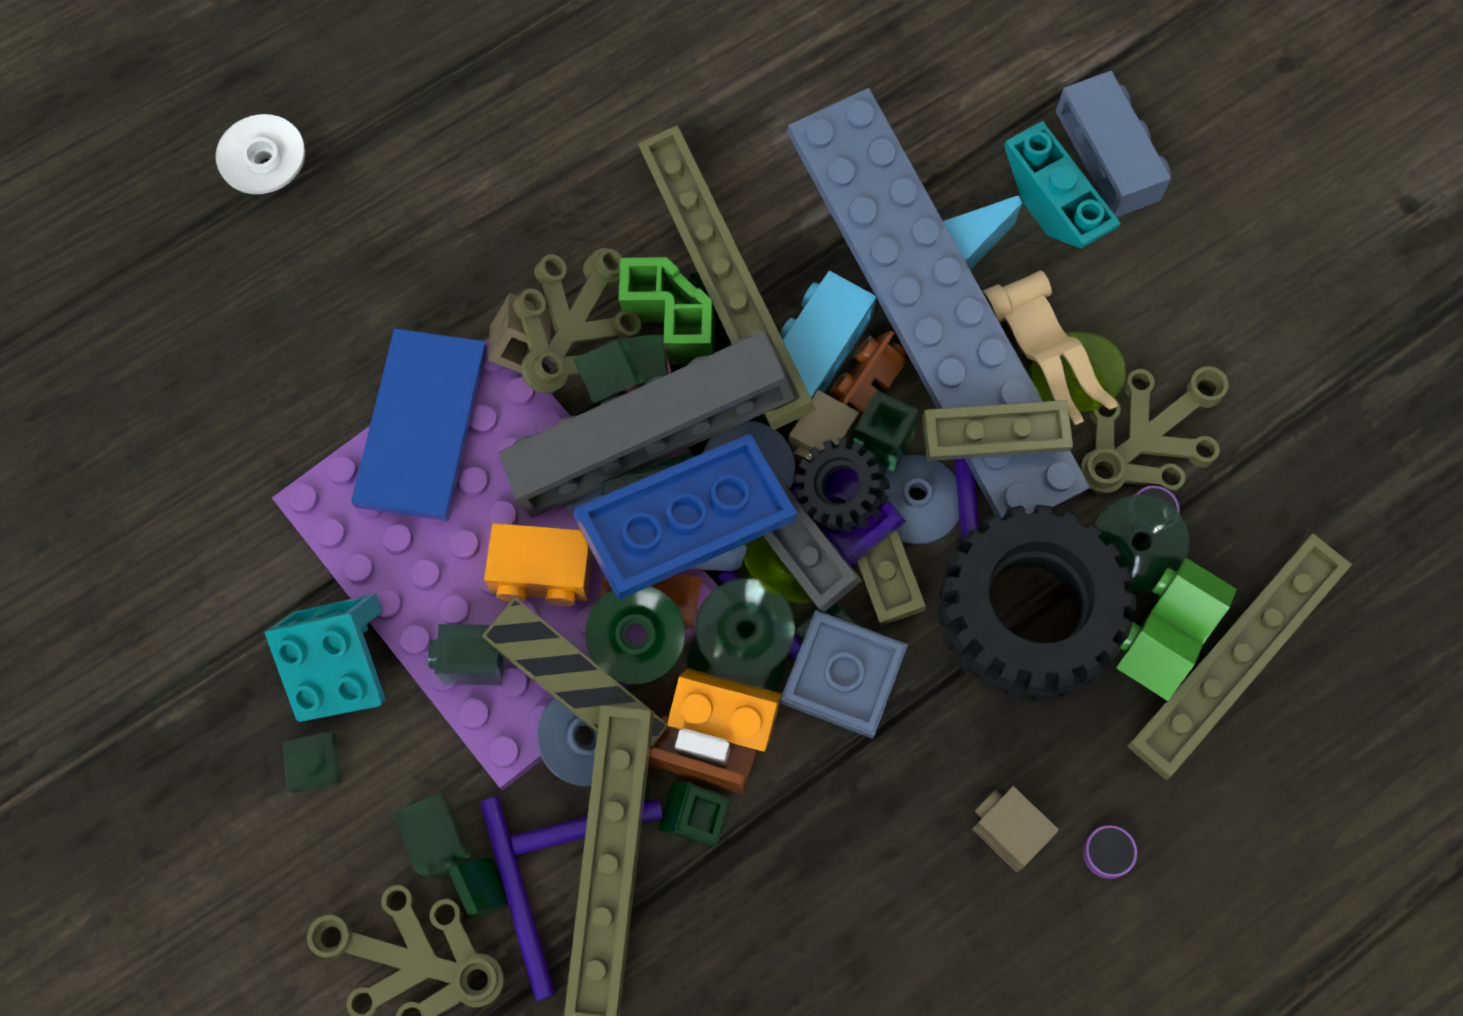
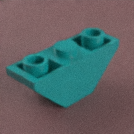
(1057, 189)

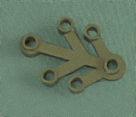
(568, 323)
(1149, 437)
(416, 962)

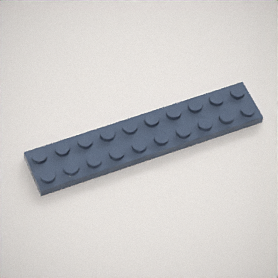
(926, 289)

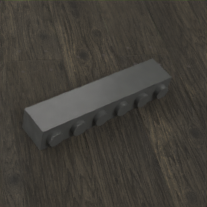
(646, 424)

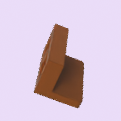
(731, 778)

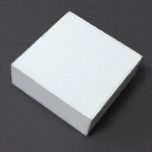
(703, 747)

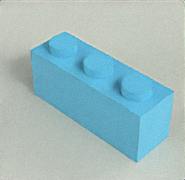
(827, 329)

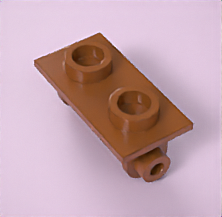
(875, 362)

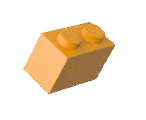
(538, 564)
(724, 709)

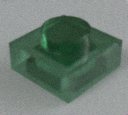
(311, 762)

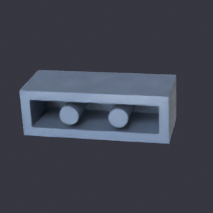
(1113, 143)

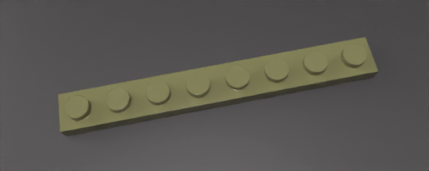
(719, 259)

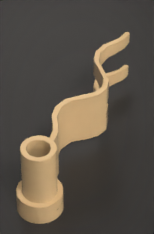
(1043, 340)

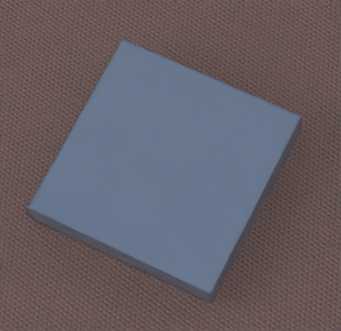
(844, 674)

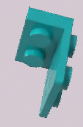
(327, 658)

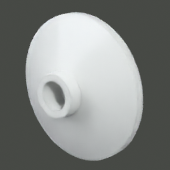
(259, 139)

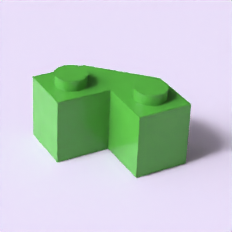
(663, 295)
(1175, 628)

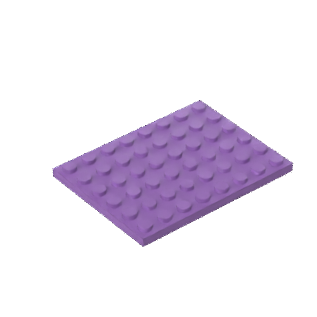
(436, 568)

